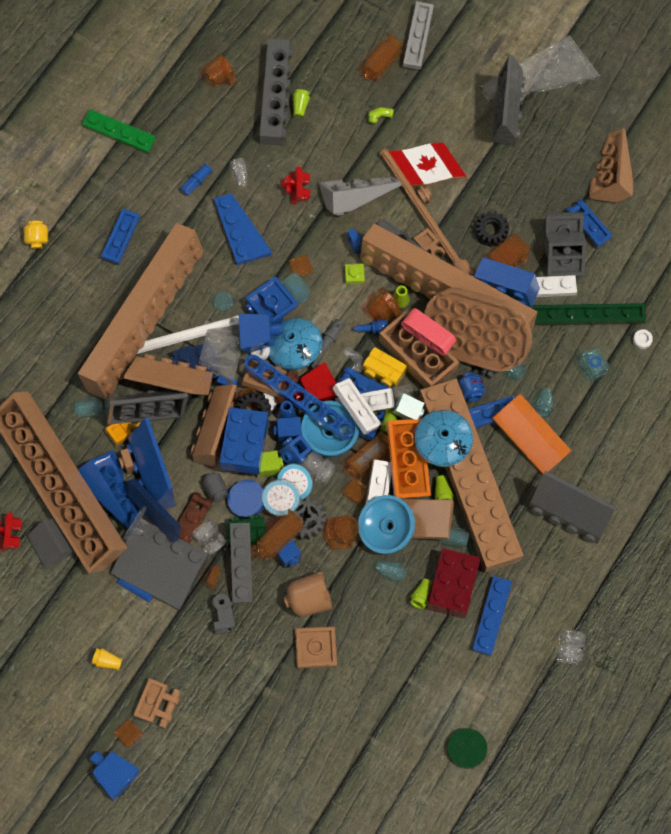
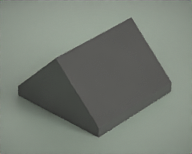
(50, 543)

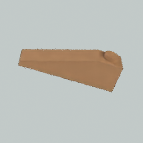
(614, 172)

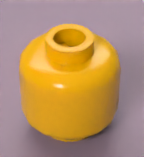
(35, 234)

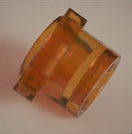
(219, 70)
(383, 306)
(345, 532)

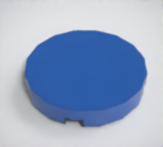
(245, 498)

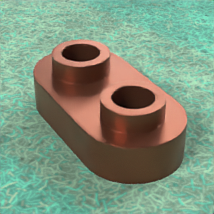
(293, 375)

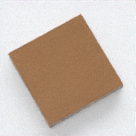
(316, 647)

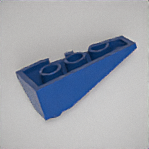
(108, 486)

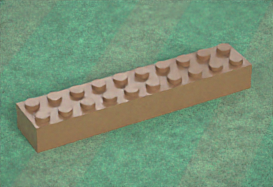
(423, 270)
(141, 311)
(59, 483)
(476, 487)

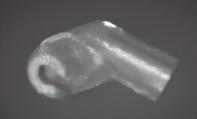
(355, 357)

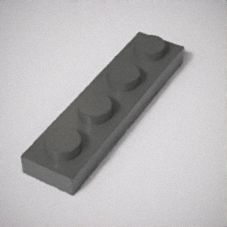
(241, 562)

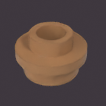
(424, 194)

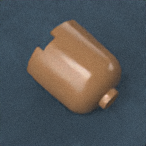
(308, 595)

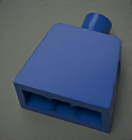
(257, 332)
(113, 773)

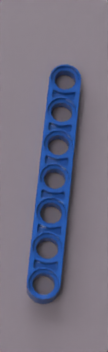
(305, 403)

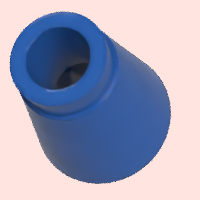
(286, 410)

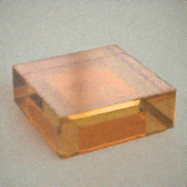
(301, 265)
(355, 491)
(214, 577)
(128, 733)

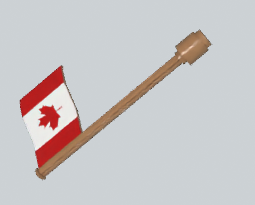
(425, 167)

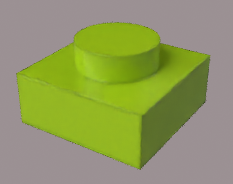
(354, 274)

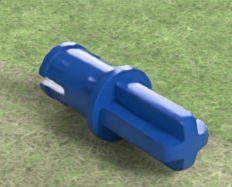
(196, 179)

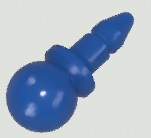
(376, 326)

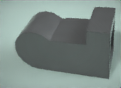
(223, 608)

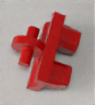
(293, 185)
(6, 540)

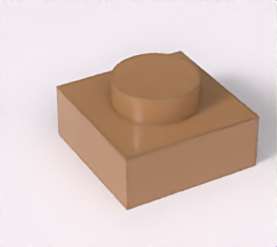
(126, 461)

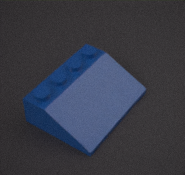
(150, 464)

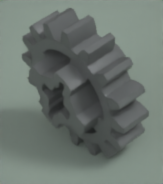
(313, 519)

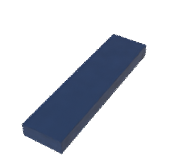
(154, 510)

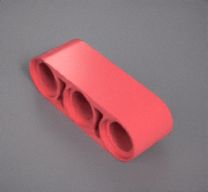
(428, 331)

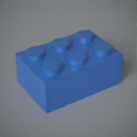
(509, 280)
(244, 441)

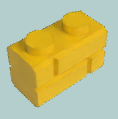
(384, 368)

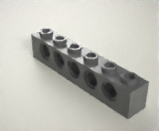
(275, 50)

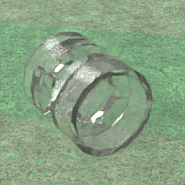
(319, 468)
(205, 531)
(571, 650)

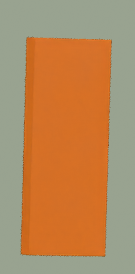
(531, 434)
(407, 465)

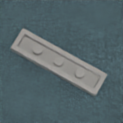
(418, 35)

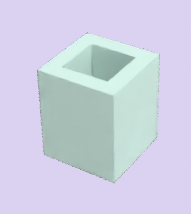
(408, 407)

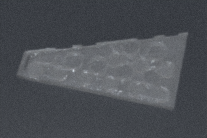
(550, 69)

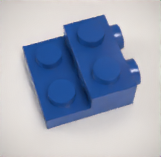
(271, 300)

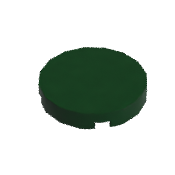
(467, 748)

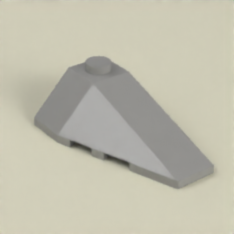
(345, 197)

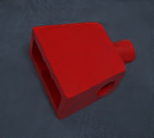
(318, 383)

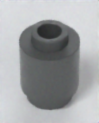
(215, 487)

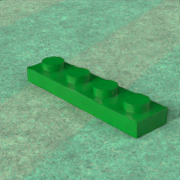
(119, 131)

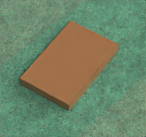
(431, 518)

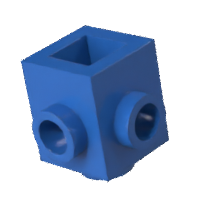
(295, 450)

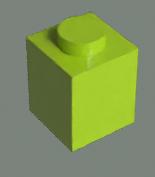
(270, 464)

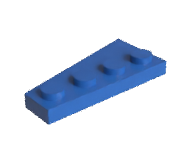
(241, 233)

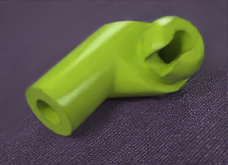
(378, 112)

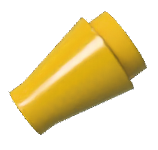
(105, 659)

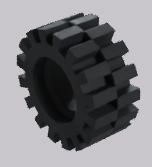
(496, 219)
(255, 398)

